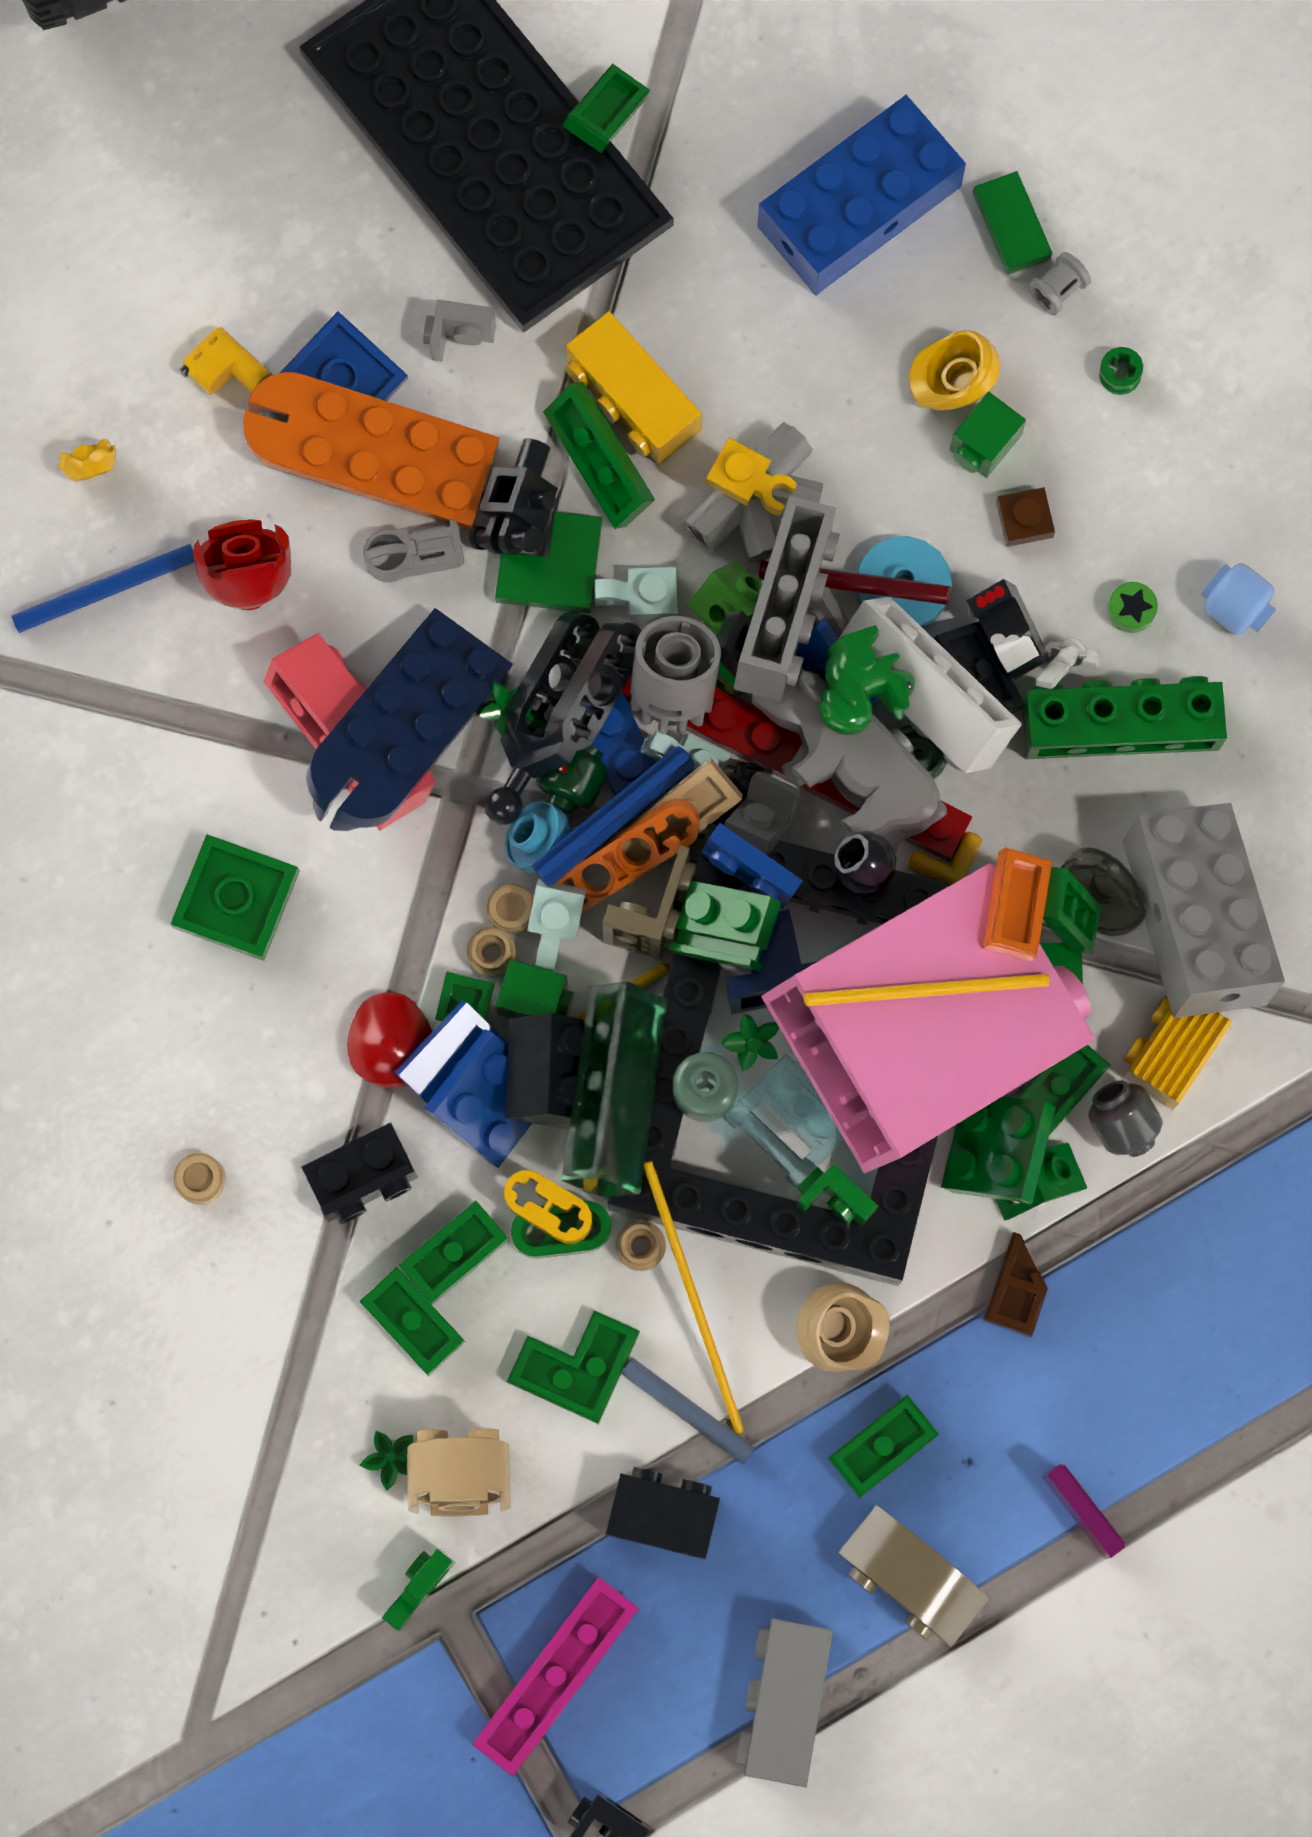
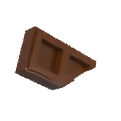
(1017, 1291)

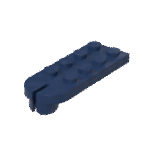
(403, 723)

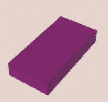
(1084, 1511)

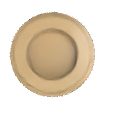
(510, 908)
(199, 1178)

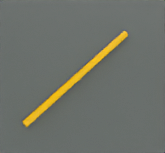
(926, 989)

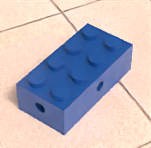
(861, 194)

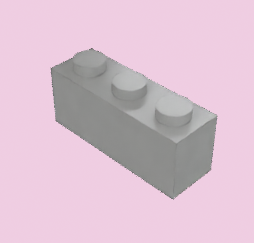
(785, 1702)

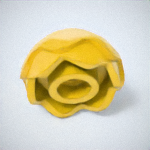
(88, 461)

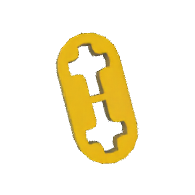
(541, 1217)

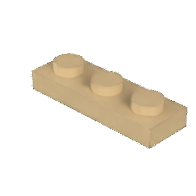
(706, 789)

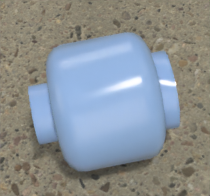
(1239, 599)

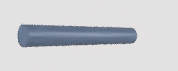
(688, 1411)

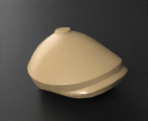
(842, 1328)

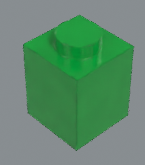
(986, 435)
(532, 992)

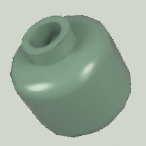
(700, 1104)

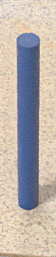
(103, 588)

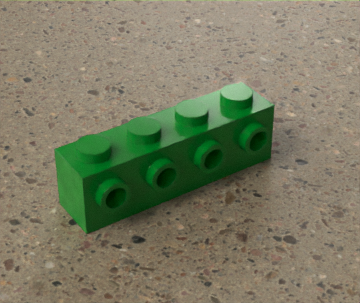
(1124, 718)

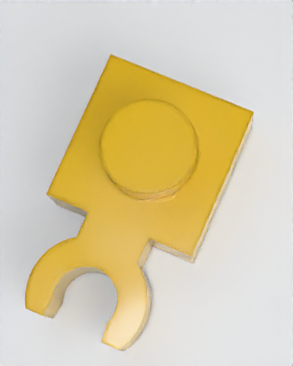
(742, 473)

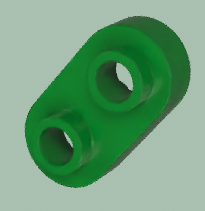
(551, 1247)

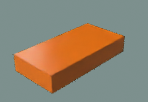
(1017, 904)

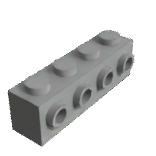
(785, 597)

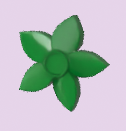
(496, 709)
(752, 1041)
(389, 1458)

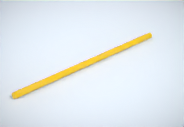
(693, 1297)

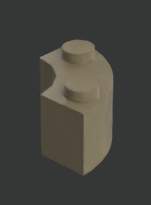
(913, 1576)

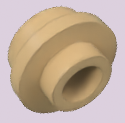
(487, 937)
(629, 1234)

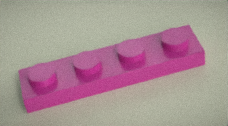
(555, 1676)

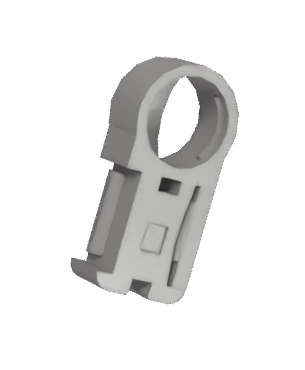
(425, 551)

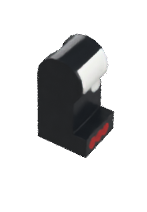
(1009, 628)

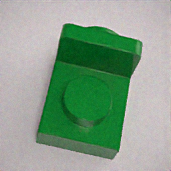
(846, 1197)

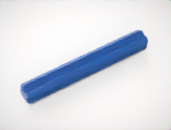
(613, 816)

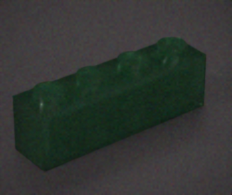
(614, 1090)

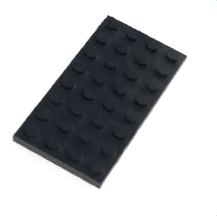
(483, 146)

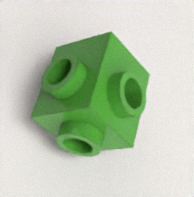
(725, 592)

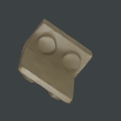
(635, 931)

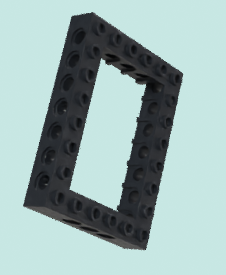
(753, 1217)

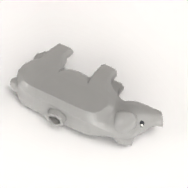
(867, 768)

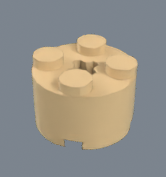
(458, 1473)

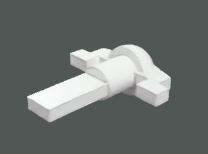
(1068, 654)

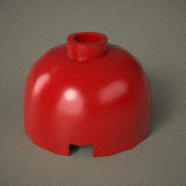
(243, 563)

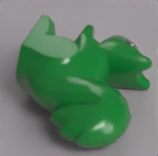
(856, 676)

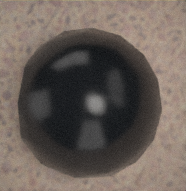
(864, 862)

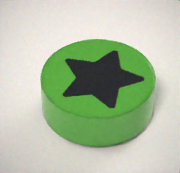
(1132, 607)

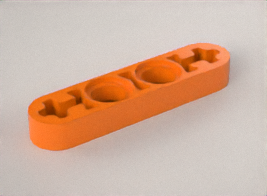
(624, 870)

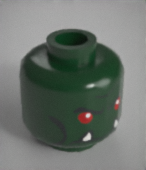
(576, 782)

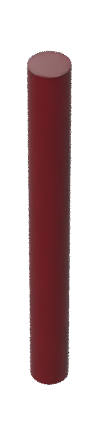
(881, 586)

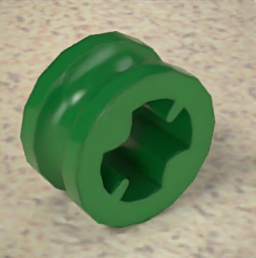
(1135, 367)

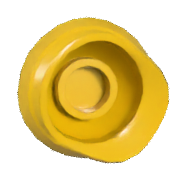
(954, 371)

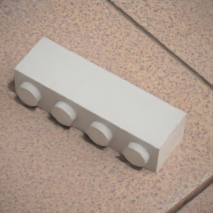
(946, 698)

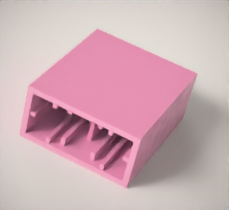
(923, 1064)

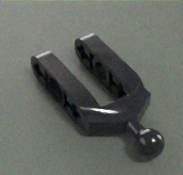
(549, 739)

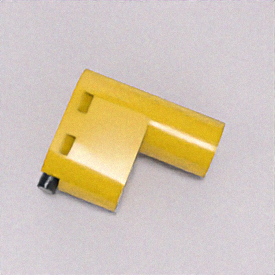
(220, 359)

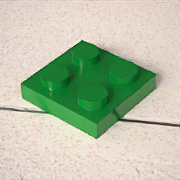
(235, 897)
(1000, 1150)

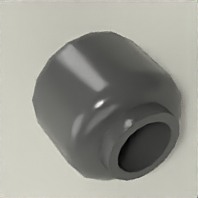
(1125, 1118)

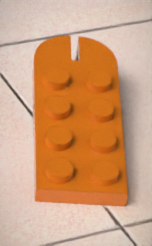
(370, 447)

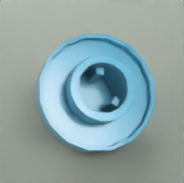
(535, 833)

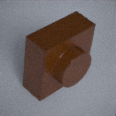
(1025, 517)

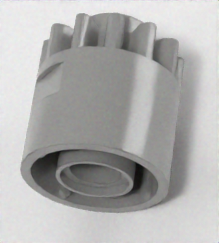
(675, 672)

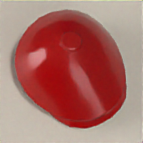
(384, 1036)

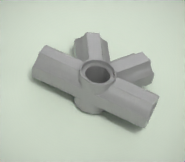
(757, 527)

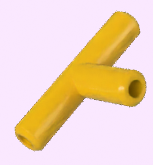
(948, 873)

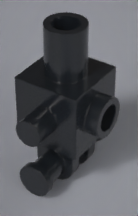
(516, 503)

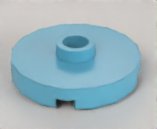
(912, 559)

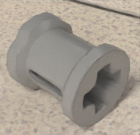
(1059, 283)

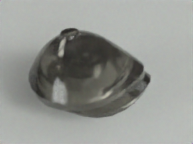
(1111, 887)

